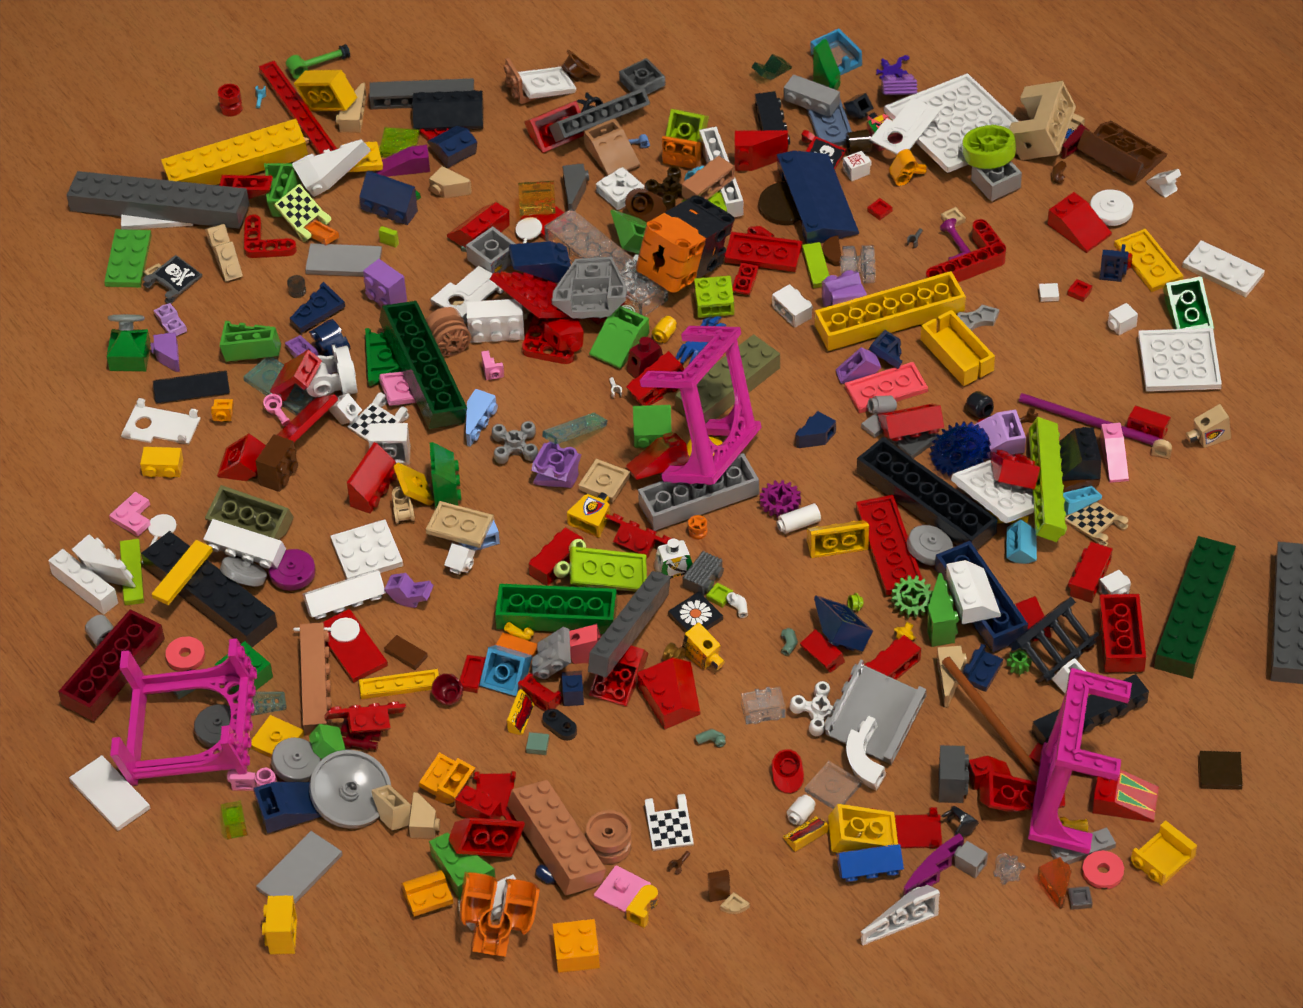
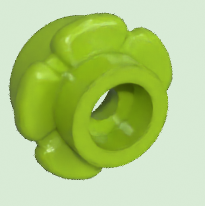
(855, 602)

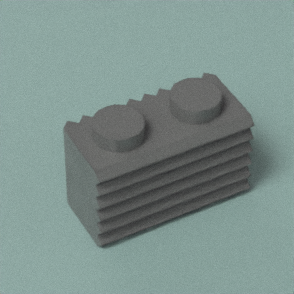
(703, 573)

